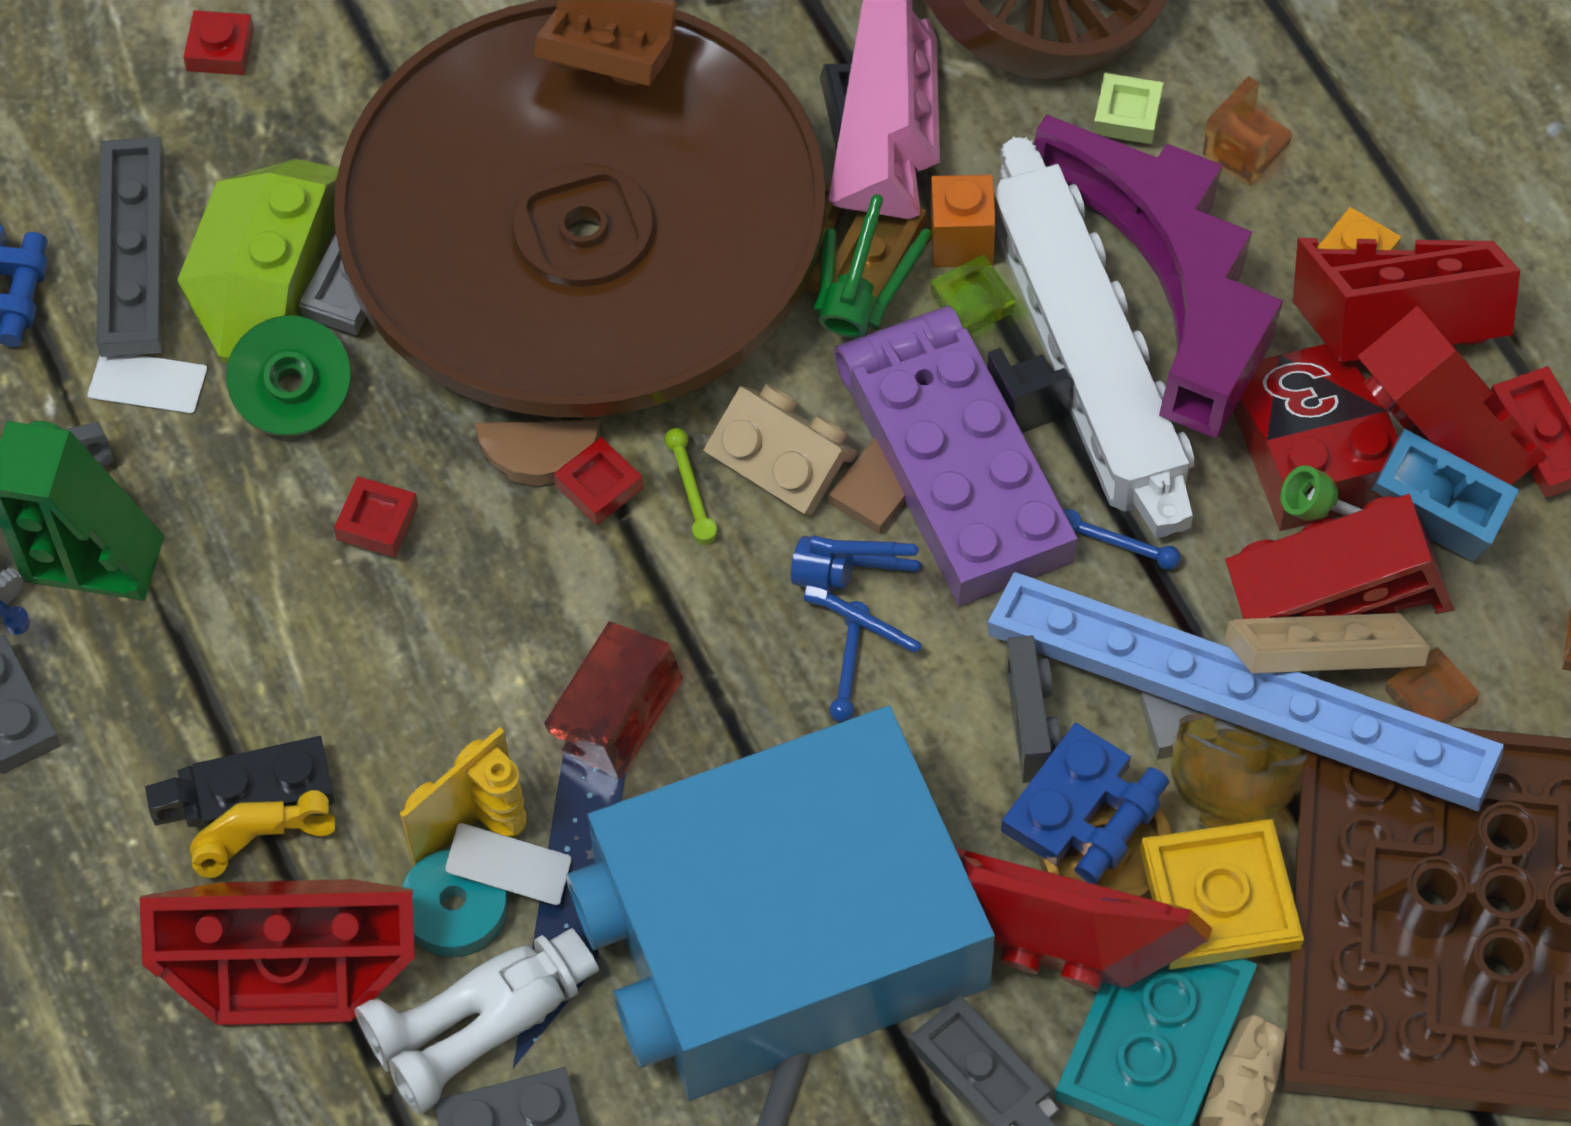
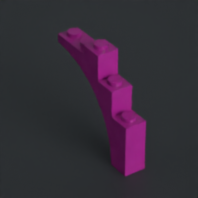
(1196, 256)

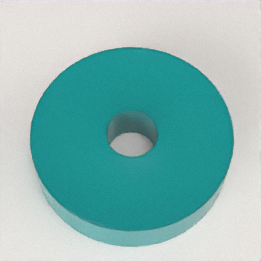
(459, 930)

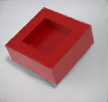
(218, 42)
(598, 481)
(376, 516)

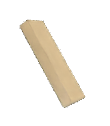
(1326, 643)

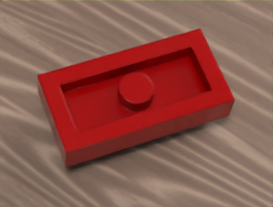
(1546, 416)

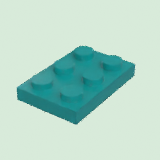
(1155, 1044)

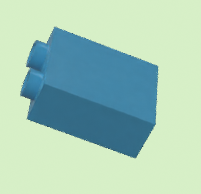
(782, 904)

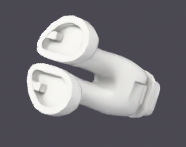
(508, 993)

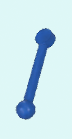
(1167, 556)
(842, 708)

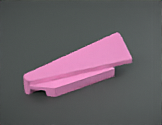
(888, 111)

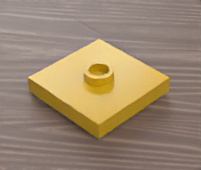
(1230, 881)

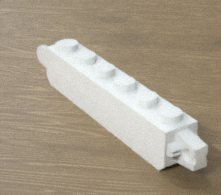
(1087, 332)

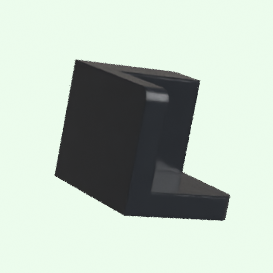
(1031, 389)

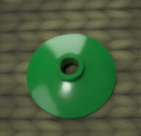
(284, 348)

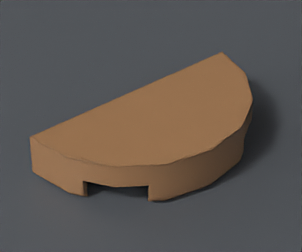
(534, 449)

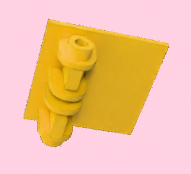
(477, 788)

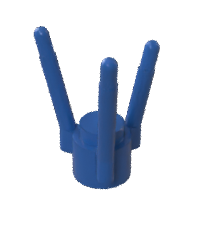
(828, 564)

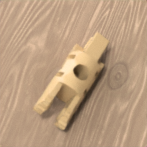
(1245, 1076)

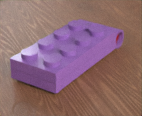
(956, 454)

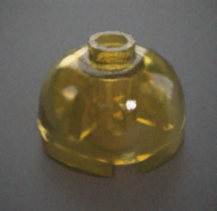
(1233, 772)

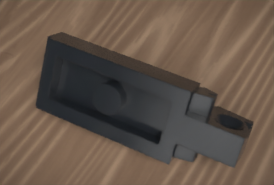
(252, 776)

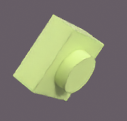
(1128, 108)

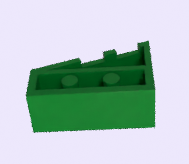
(70, 517)

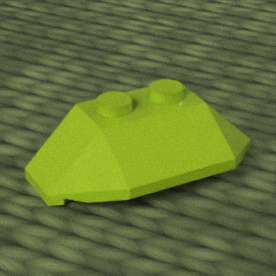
(258, 248)

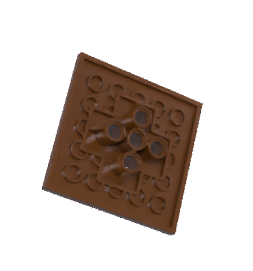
(1397, 989)

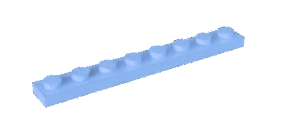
(1276, 704)

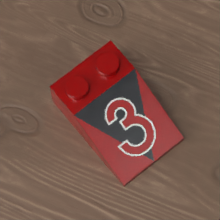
(1317, 415)

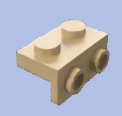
(780, 448)

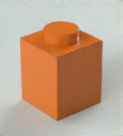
(962, 219)

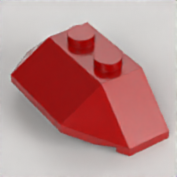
(1078, 925)
(278, 947)

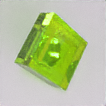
(974, 294)

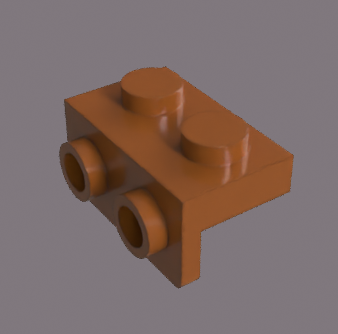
(610, 37)

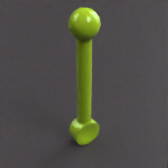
(703, 529)

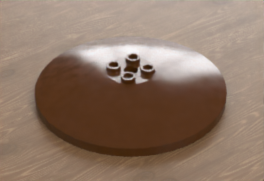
(487, 156)

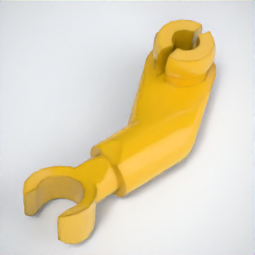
(246, 820)

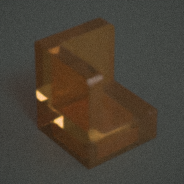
(1244, 136)

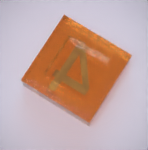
(1433, 689)

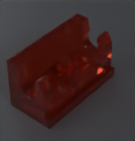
(615, 698)

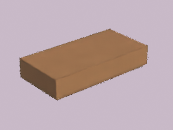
(869, 490)

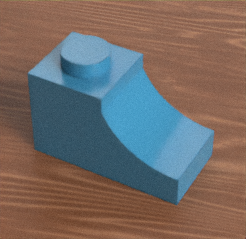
(1453, 498)

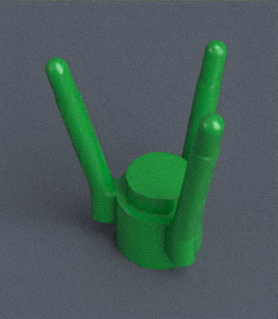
(848, 304)

